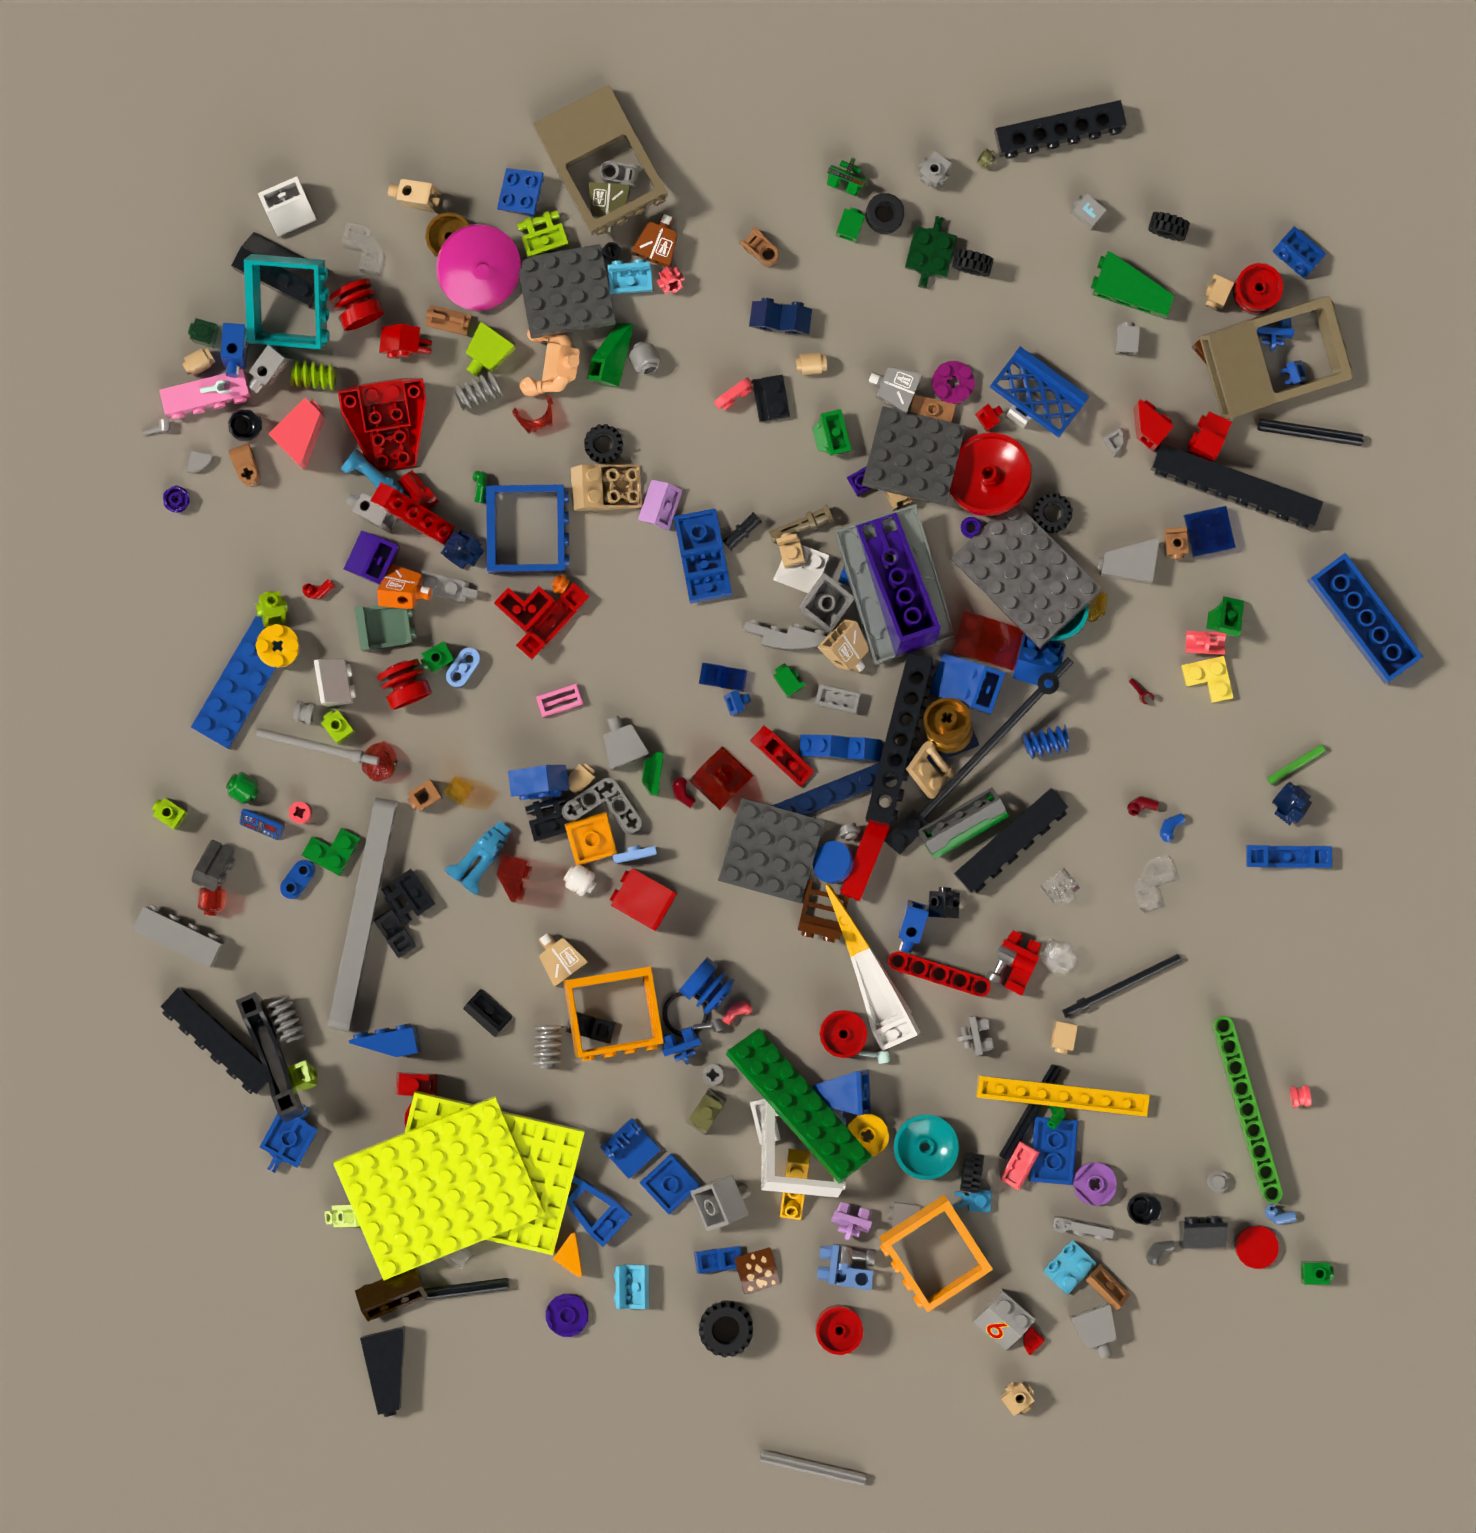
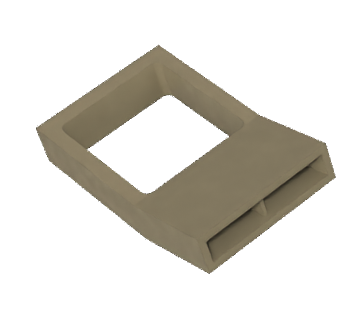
(585, 130)
(1240, 368)

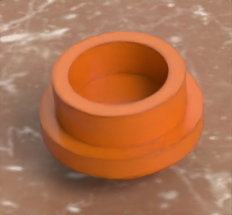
(560, 584)

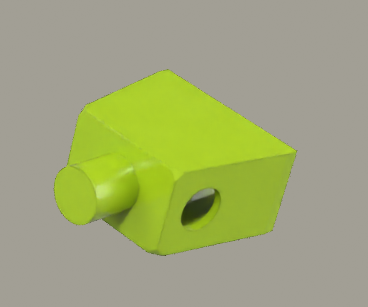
(487, 350)

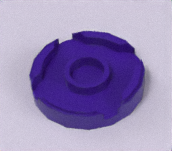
(567, 1315)

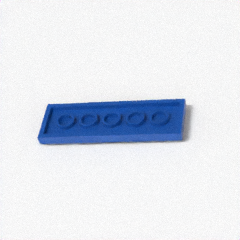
(236, 690)

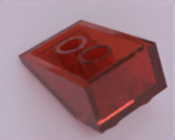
(987, 641)

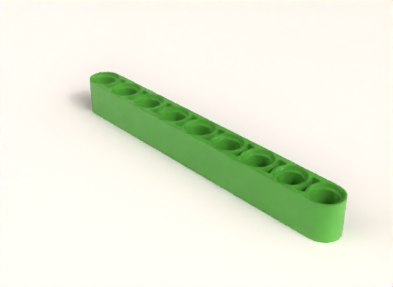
(1254, 1117)

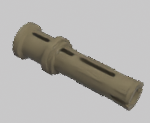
(811, 521)

